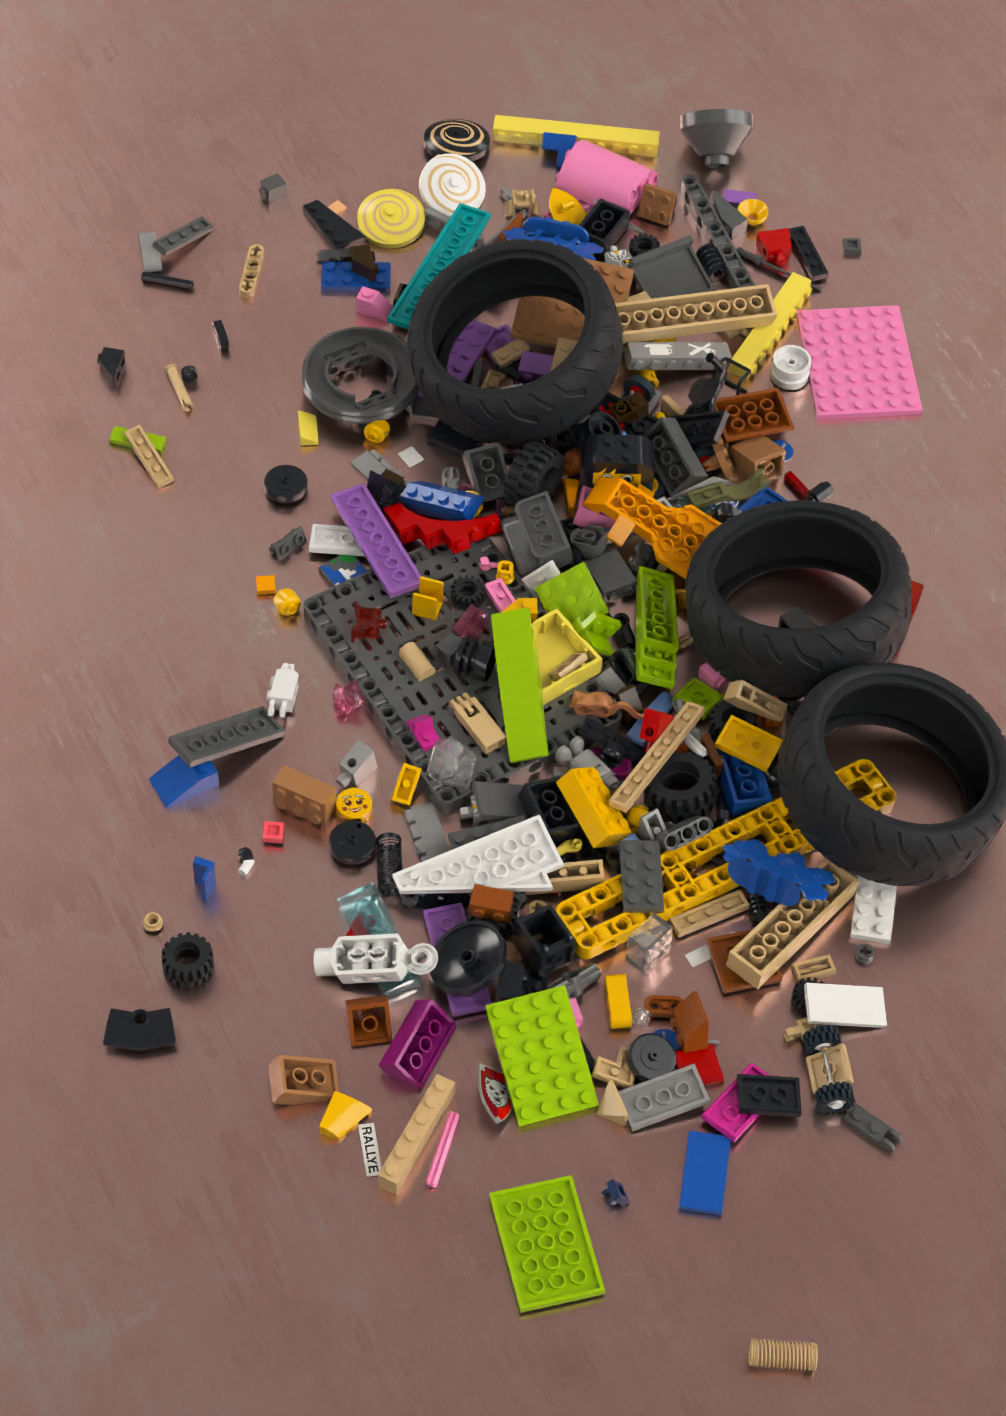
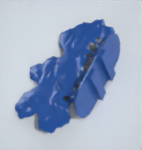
(562, 233)
(775, 876)

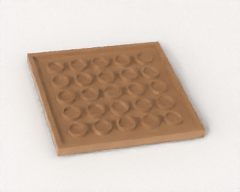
(547, 319)

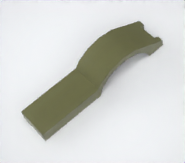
(719, 491)

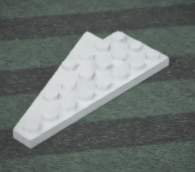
(506, 860)

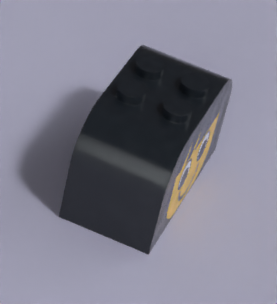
(616, 457)

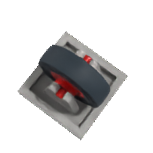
(638, 383)

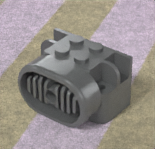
(536, 535)

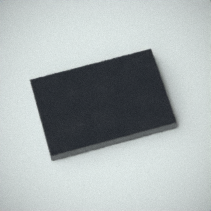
(768, 1095)

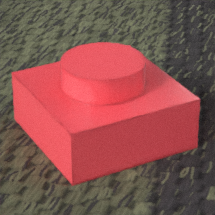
(273, 832)

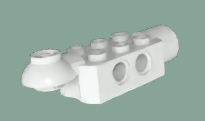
(373, 959)

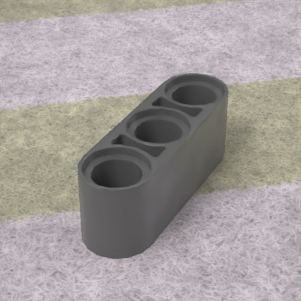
(692, 832)

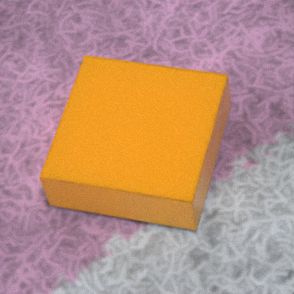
(265, 584)

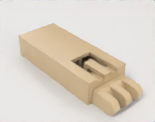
(479, 726)

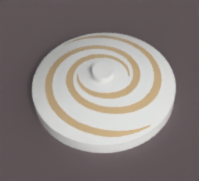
(451, 181)

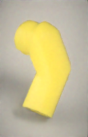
(569, 846)

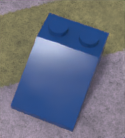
(180, 782)

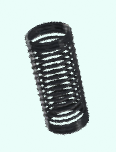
(388, 848)

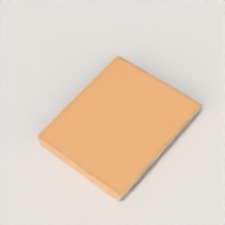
(337, 207)

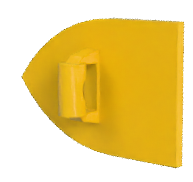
(565, 207)

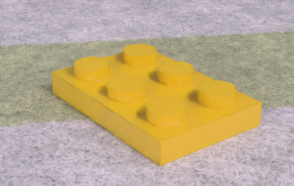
(748, 743)

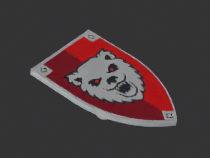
(494, 1093)

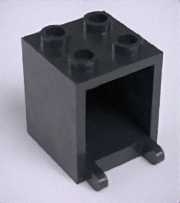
(552, 950)

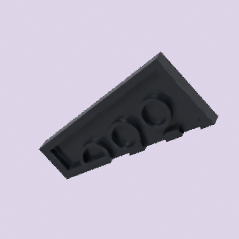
(332, 227)

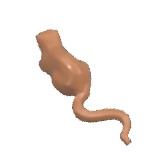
(599, 705)

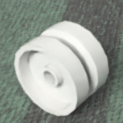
(790, 367)

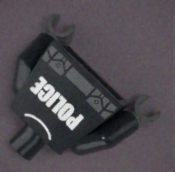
(625, 662)

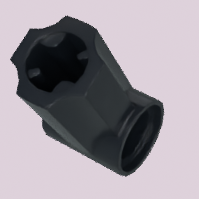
(625, 634)

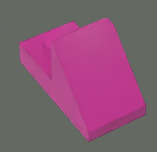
(423, 731)

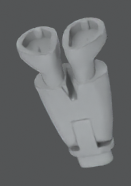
(577, 758)

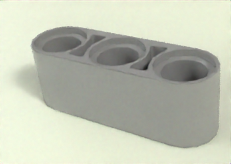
(150, 255)

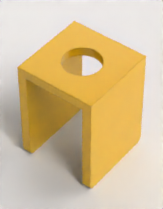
(429, 600)

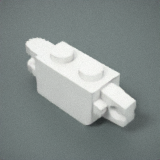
(283, 690)

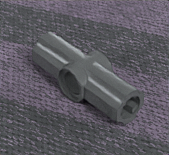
(579, 979)

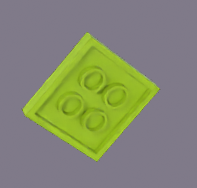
(572, 594)

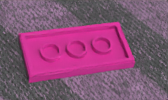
(724, 1110)

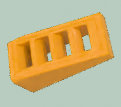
(571, 491)

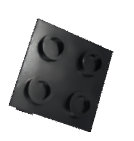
(383, 490)

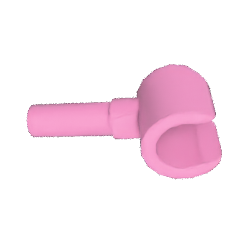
(486, 565)

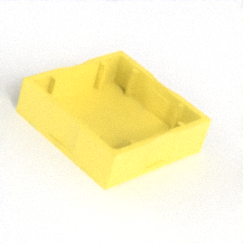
(555, 643)

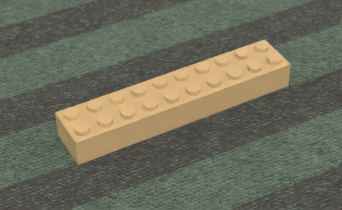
(696, 313)

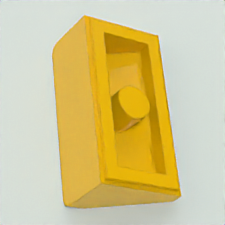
(405, 784)

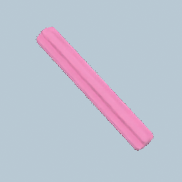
(442, 1149)

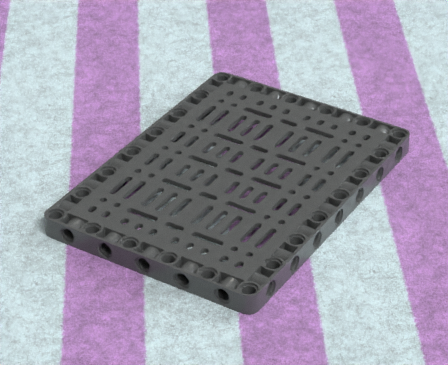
(387, 704)

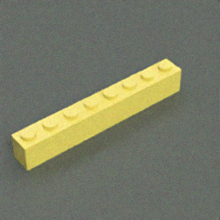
(763, 337)

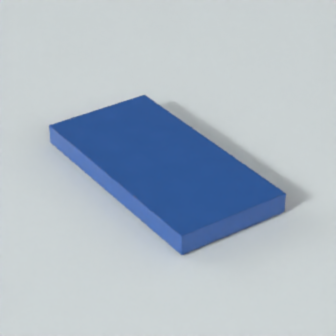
(705, 1173)

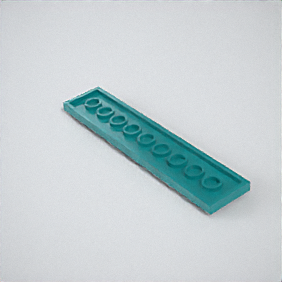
(453, 241)

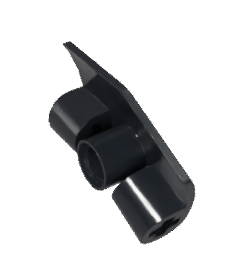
(126, 1033)

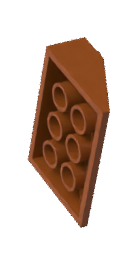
(754, 415)

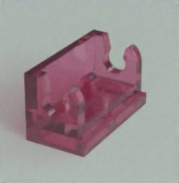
(471, 623)

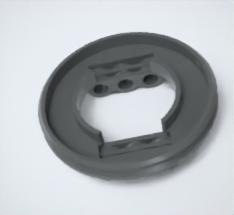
(344, 351)

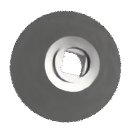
(716, 133)

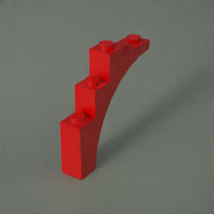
(433, 532)

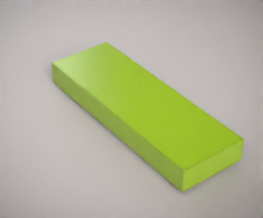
(117, 437)

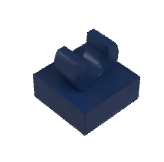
(617, 1192)

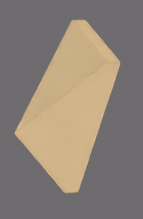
(612, 1106)

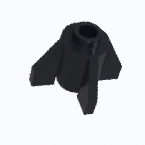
(724, 512)

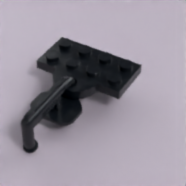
(701, 421)

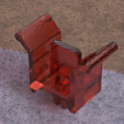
(367, 622)

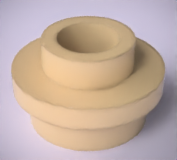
(152, 917)

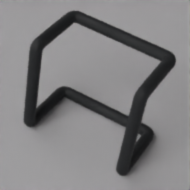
(738, 386)

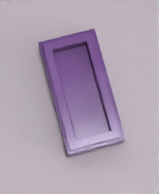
(736, 197)

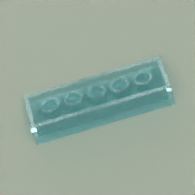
(369, 916)

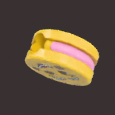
(354, 805)

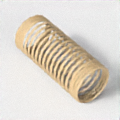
(811, 1359)

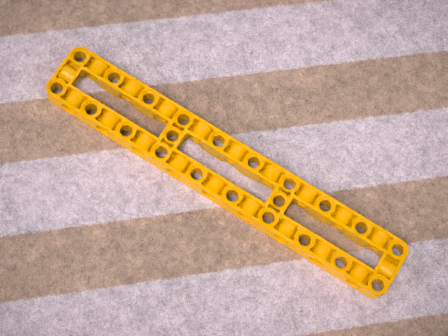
(709, 884)

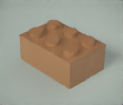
(304, 795)

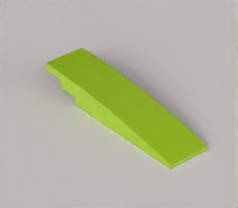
(656, 628)
(519, 685)

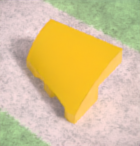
(342, 1115)

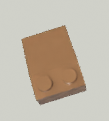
(302, 1079)

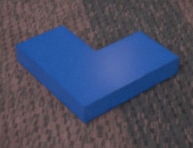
(559, 143)

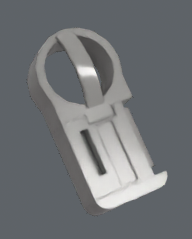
(452, 483)

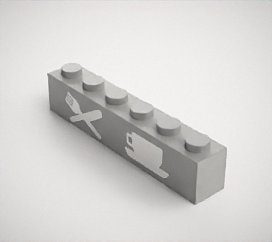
(673, 355)

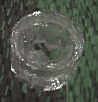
(641, 1016)

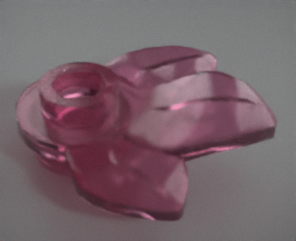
(347, 696)

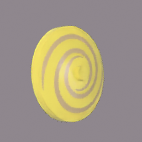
(391, 218)

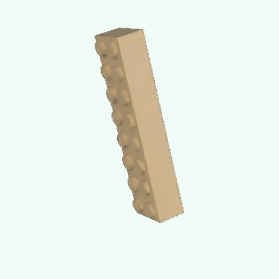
(789, 929)

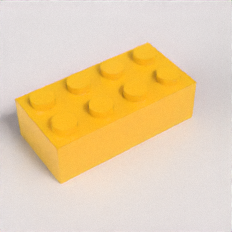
(590, 804)

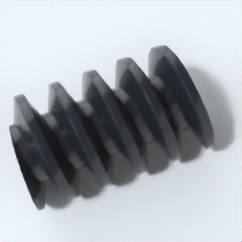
(711, 262)

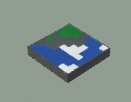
(341, 569)

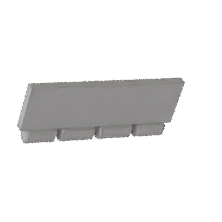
(374, 461)
(426, 831)

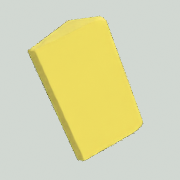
(307, 428)

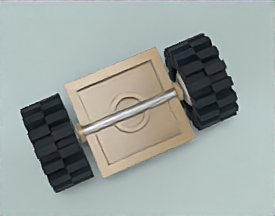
(829, 1069)

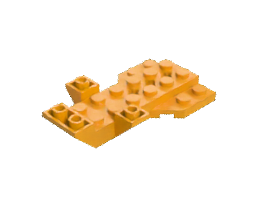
(639, 512)

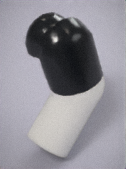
(248, 860)

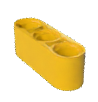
(618, 1001)

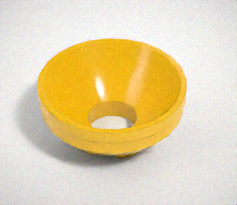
(754, 208)

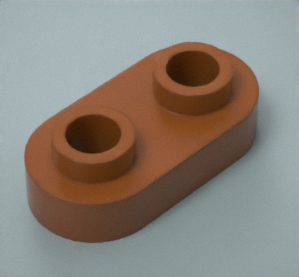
(663, 1005)

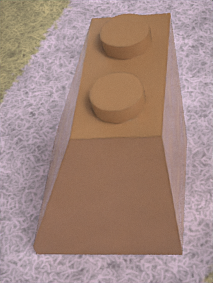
(757, 454)

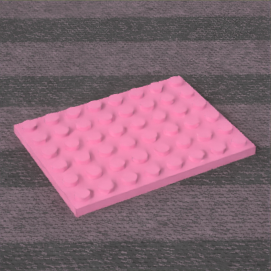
(859, 362)

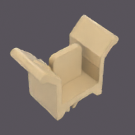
(520, 200)

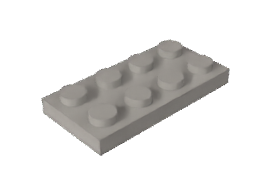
(664, 1097)

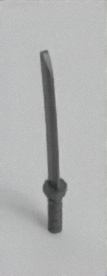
(759, 259)

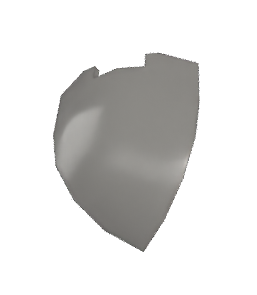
(610, 680)

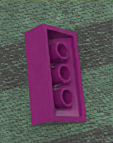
(417, 1044)

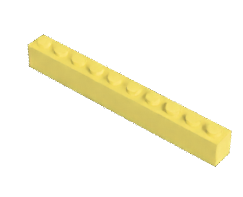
(615, 139)

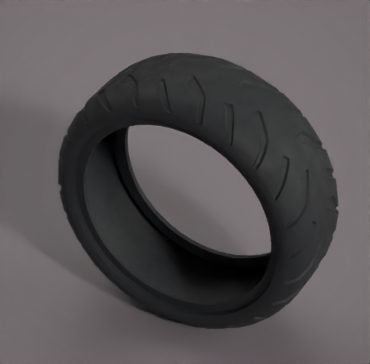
(492, 277)
(789, 537)
(858, 835)

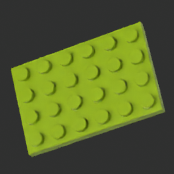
(541, 1056)
(546, 1243)

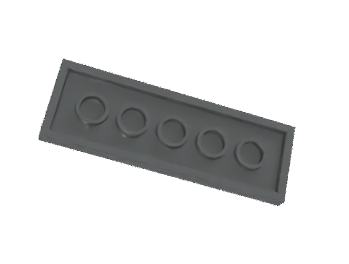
(226, 736)

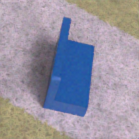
(204, 876)

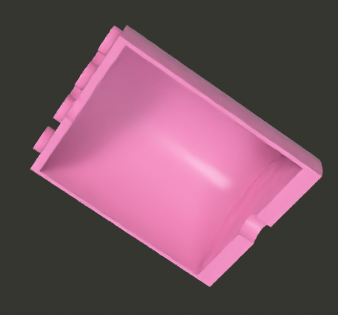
(599, 173)

